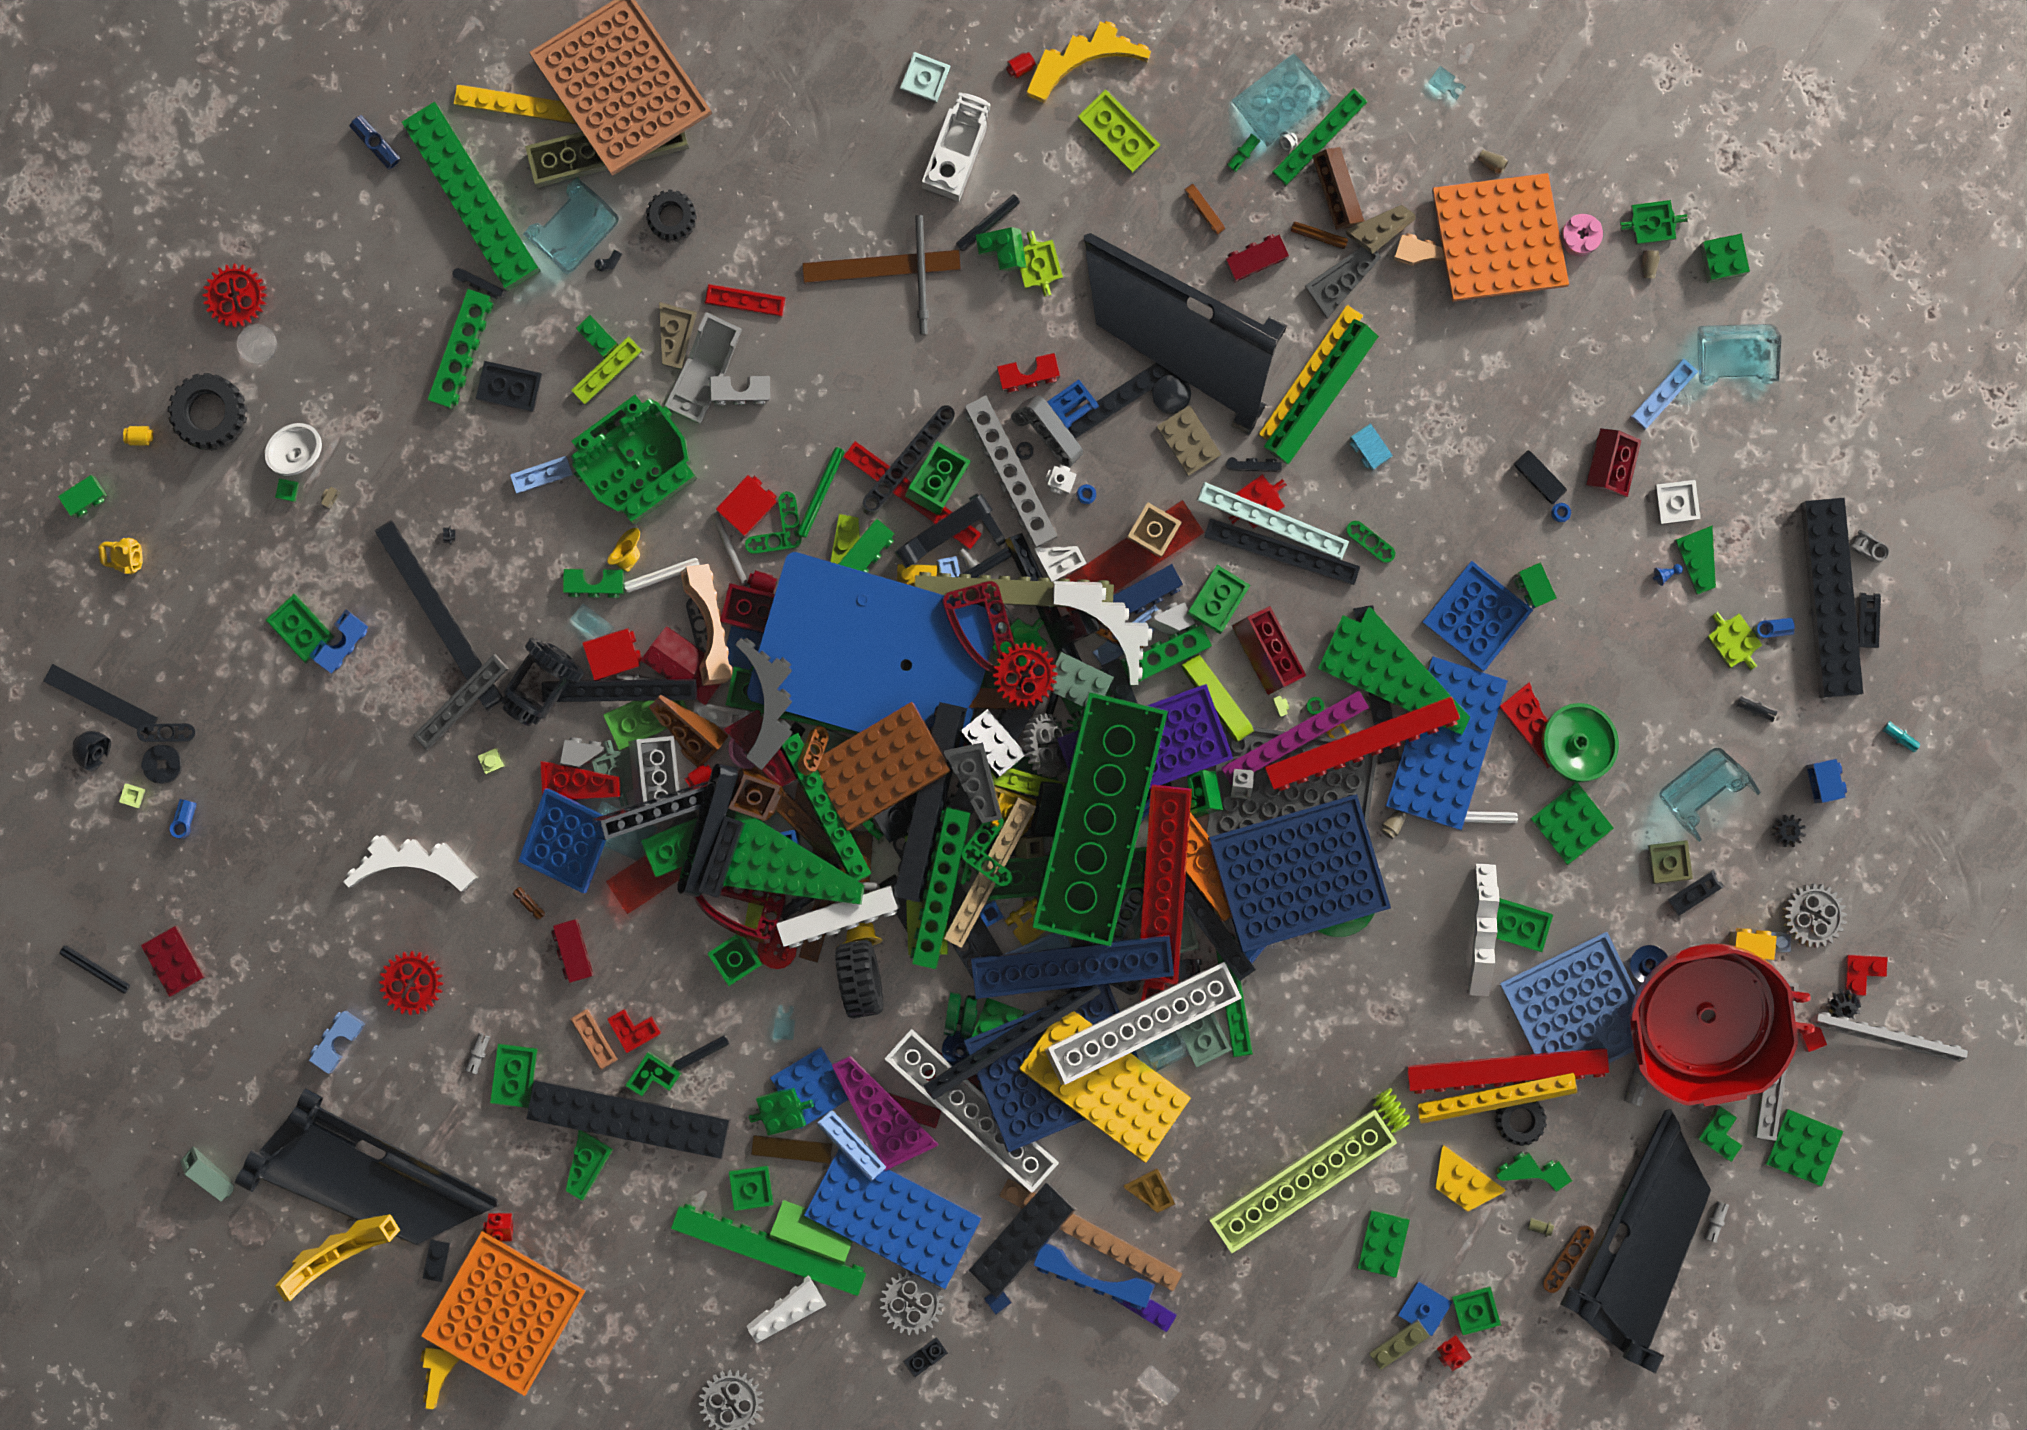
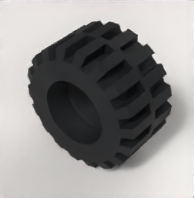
(667, 199)
(1531, 1134)

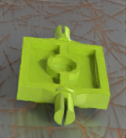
(1041, 264)
(1734, 640)

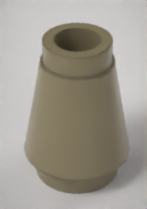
(1495, 162)
(1650, 263)
(1393, 824)

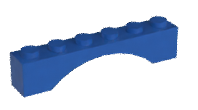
(1055, 1260)

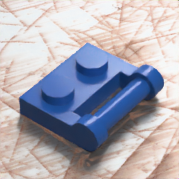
(1069, 399)

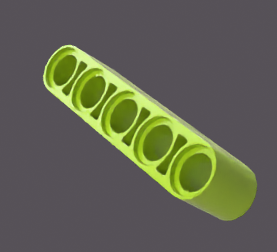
(1226, 708)

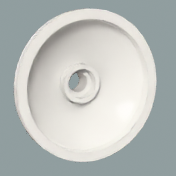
(293, 449)

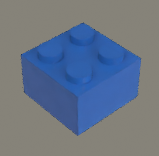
(1826, 781)

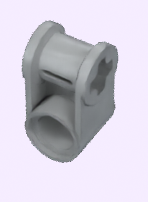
(1868, 546)

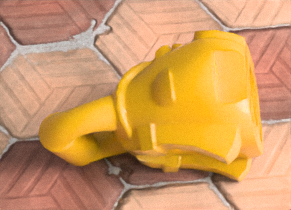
(124, 555)

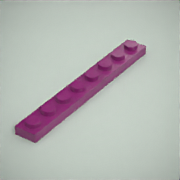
(1298, 735)

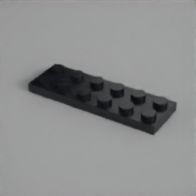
(1022, 1239)

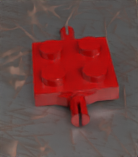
(1262, 493)

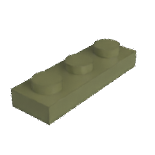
(1399, 1344)

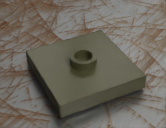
(1670, 862)

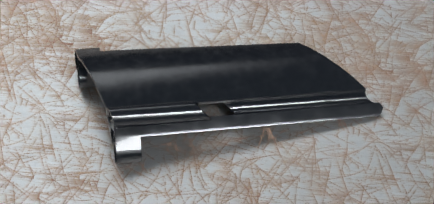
(1150, 312)
(319, 1160)
(1661, 1208)

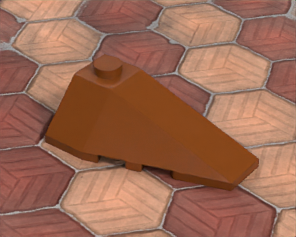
(694, 734)

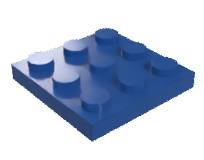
(815, 1080)

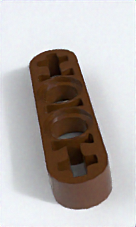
(1570, 1260)

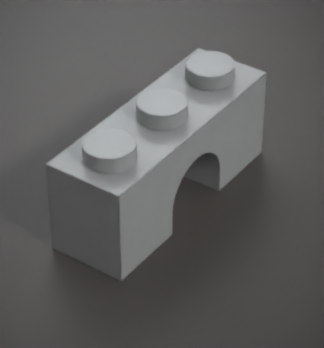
(721, 390)

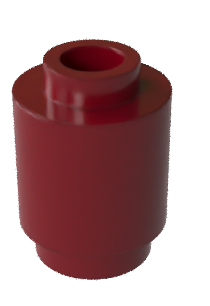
(762, 581)

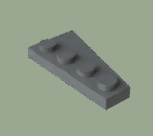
(1338, 281)
(974, 773)

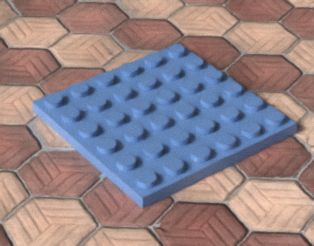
(1575, 1001)

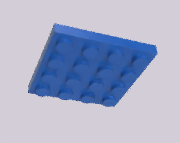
(1477, 616)
(563, 841)

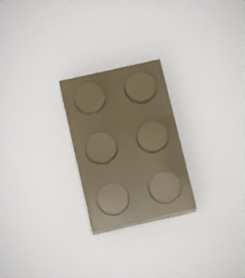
(1189, 440)

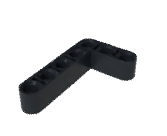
(943, 530)
(1124, 924)

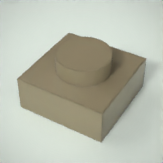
(329, 497)

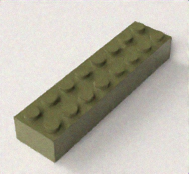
(574, 157)

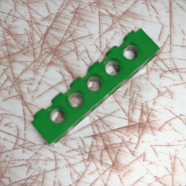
(471, 301)

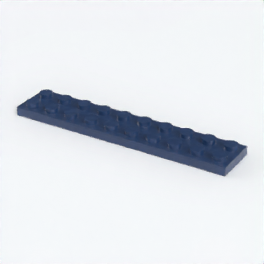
(1072, 967)

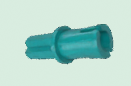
(1901, 737)

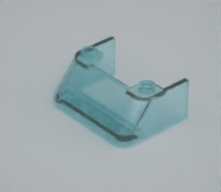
(1701, 784)

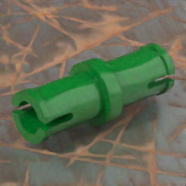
(1243, 152)

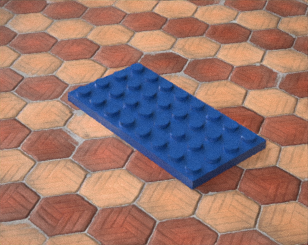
(1442, 768)
(894, 1219)

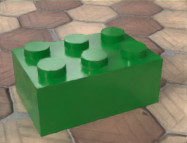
(937, 478)

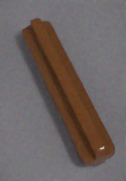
(1319, 235)

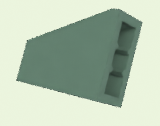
(206, 1174)

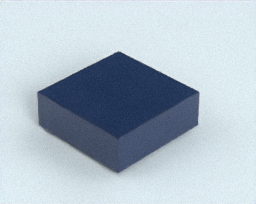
(997, 1304)

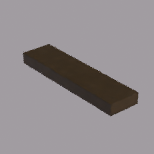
(791, 1149)

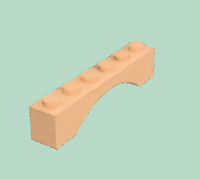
(1414, 251)
(698, 585)

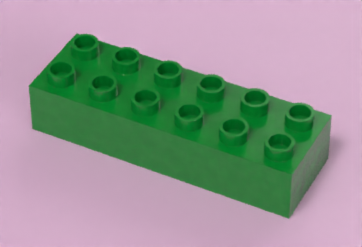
(1099, 818)

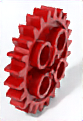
(251, 290)
(1008, 667)
(426, 992)

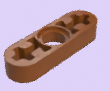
(1204, 209)
(806, 755)

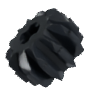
(1781, 830)
(1844, 1004)

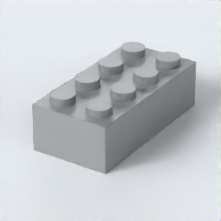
(653, 767)

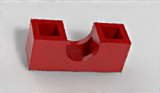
(1012, 378)

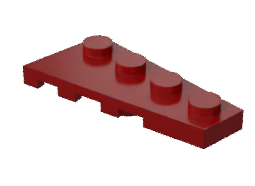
(1527, 718)
(577, 782)

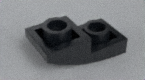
(925, 1357)

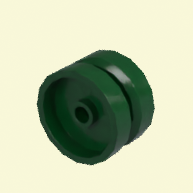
(961, 1015)

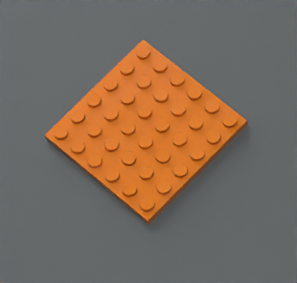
(1500, 237)
(503, 1313)

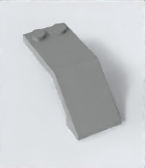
(707, 359)

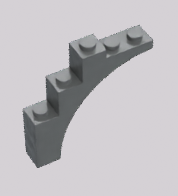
(776, 701)

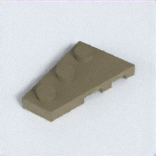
(1380, 229)
(676, 332)

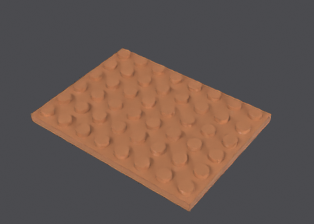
(620, 83)

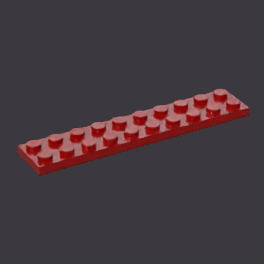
(1166, 869)

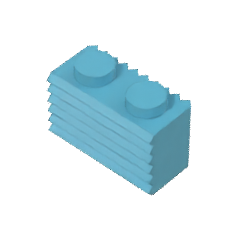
(1370, 447)

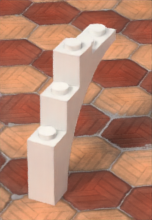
(1089, 597)
(385, 856)
(1484, 930)

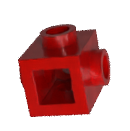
(499, 1226)
(1453, 1353)

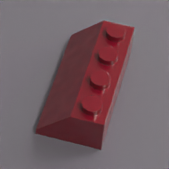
(1268, 650)
(679, 659)

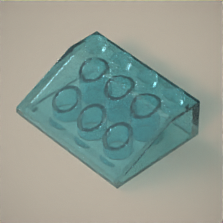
(1281, 99)

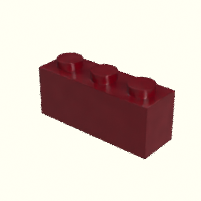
(1256, 257)
(572, 951)

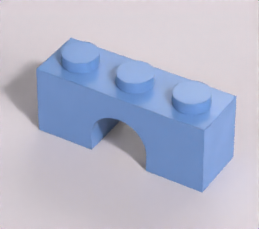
(325, 1055)

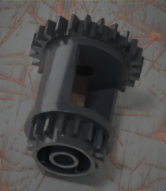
(552, 660)

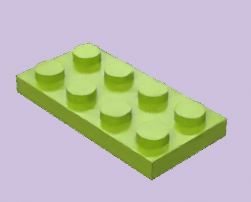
(1119, 131)

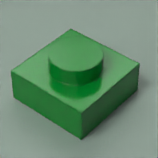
(287, 490)

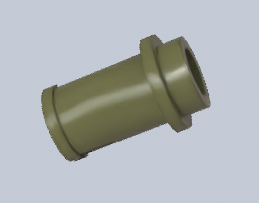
(1541, 1227)

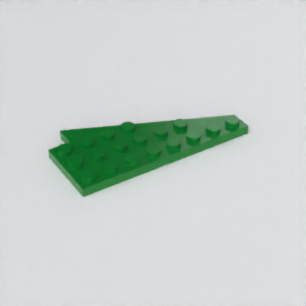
(1382, 665)
(779, 865)

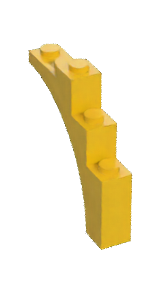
(1079, 51)
(336, 1248)
(441, 1364)

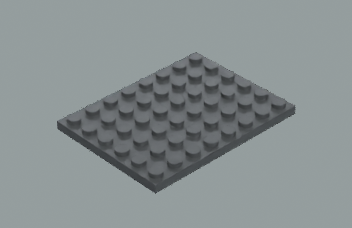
(1271, 803)

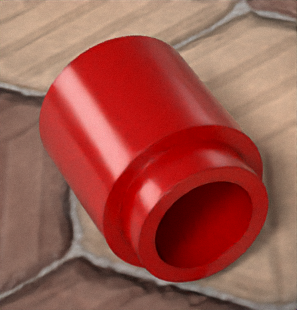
(1020, 65)
(698, 775)

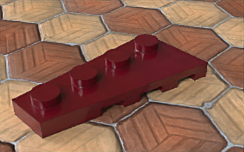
(745, 734)

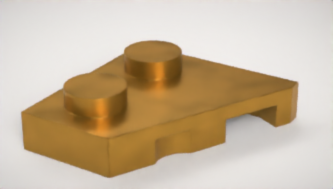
(1151, 1190)

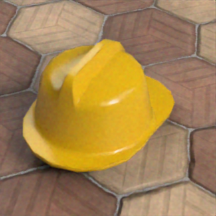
(626, 552)
(862, 932)

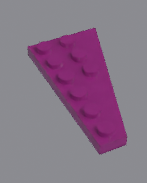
(888, 1126)

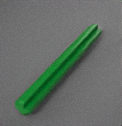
(820, 492)

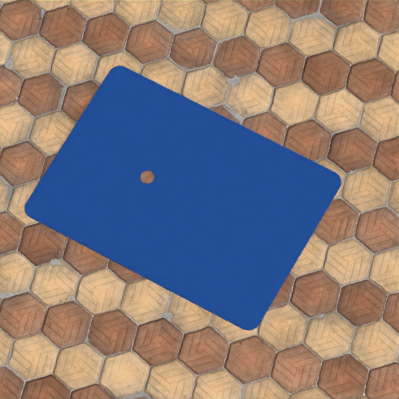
(852, 653)

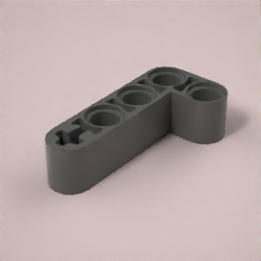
(1049, 428)

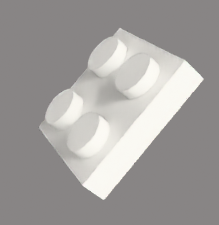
(1677, 502)

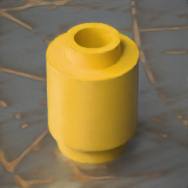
(138, 435)

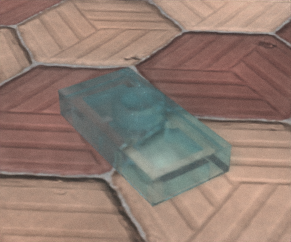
(592, 622)

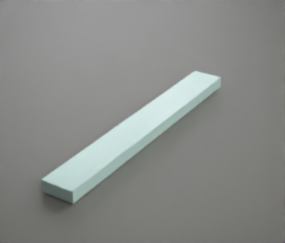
(1272, 520)

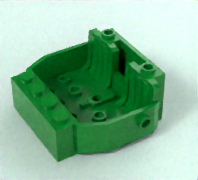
(655, 445)

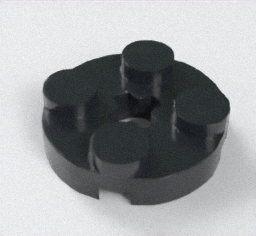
(173, 763)

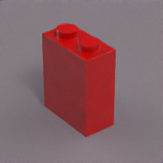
(747, 505)
(612, 653)

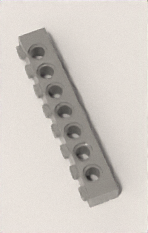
(983, 407)

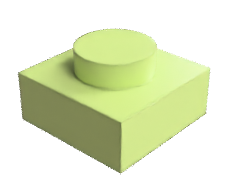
(1281, 706)
(491, 761)
(132, 795)

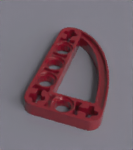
(993, 620)
(746, 896)

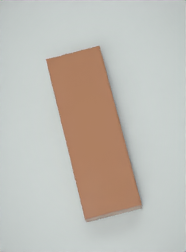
(594, 1039)

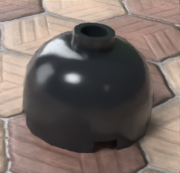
(90, 748)

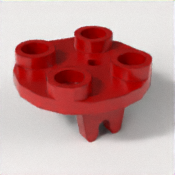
(784, 954)

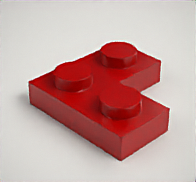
(1859, 968)
(633, 1035)

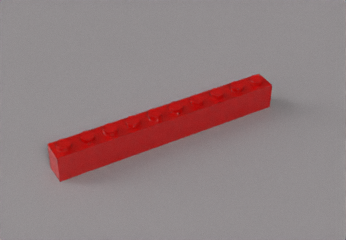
(1363, 742)
(1507, 1069)

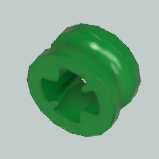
(1309, 707)

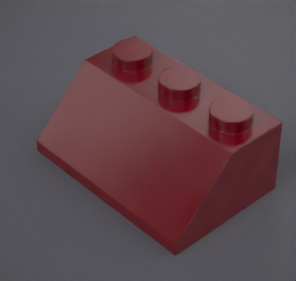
(1613, 462)

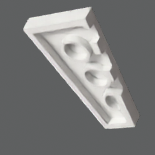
(795, 1306)

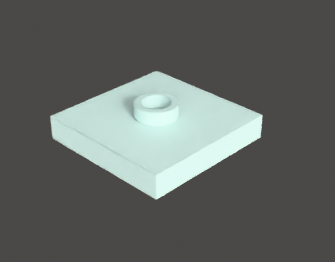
(925, 77)

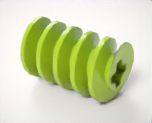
(1391, 1110)

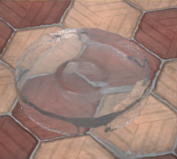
(257, 344)

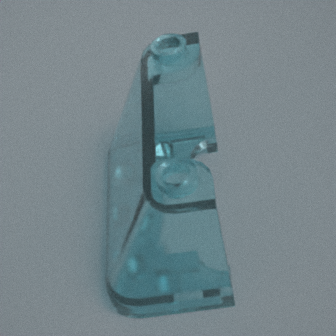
(574, 227)
(1739, 352)

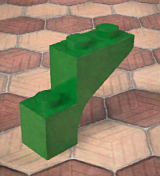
(1525, 1168)

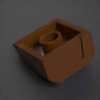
(755, 795)

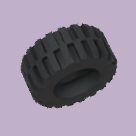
(184, 399)
(859, 979)

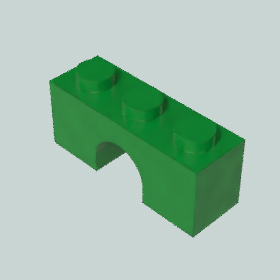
(611, 584)

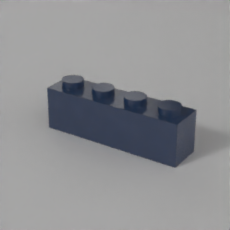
(1150, 590)

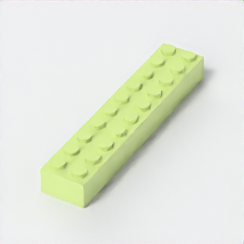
(1302, 1180)

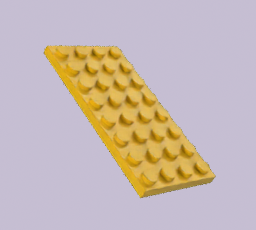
(1119, 1098)

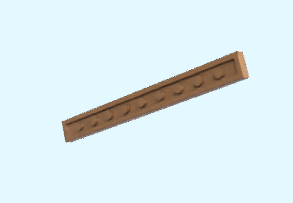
(1102, 1241)

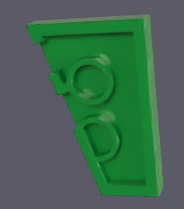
(1698, 558)
(587, 1163)

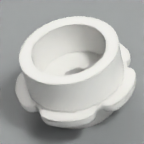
(1288, 141)

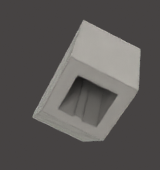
(1172, 620)
(579, 753)

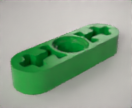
(1386, 546)

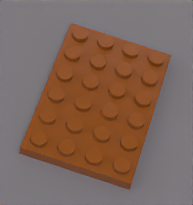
(881, 766)

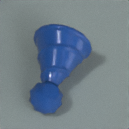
(1664, 574)

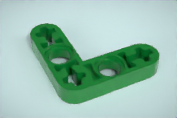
(782, 536)
(981, 848)

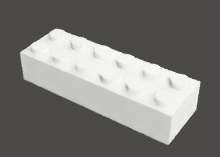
(838, 915)

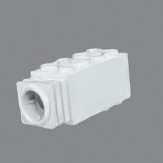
(957, 147)

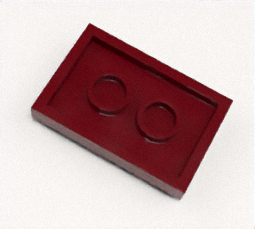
(173, 961)

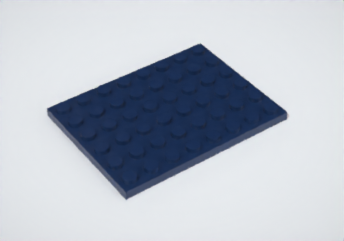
(1299, 873)
(1018, 1103)

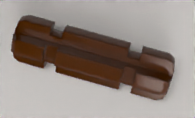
(528, 903)

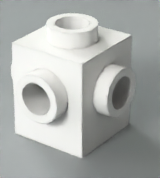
(1064, 486)

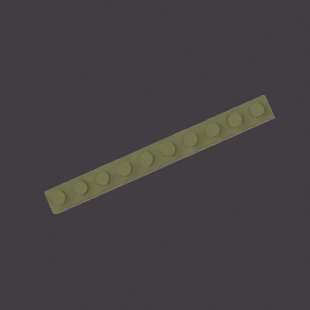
(1012, 591)

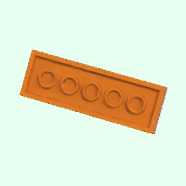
(1202, 869)

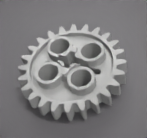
(1044, 731)
(1807, 931)
(901, 1317)
(715, 1411)

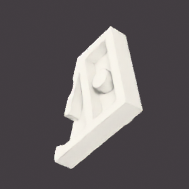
(1060, 561)

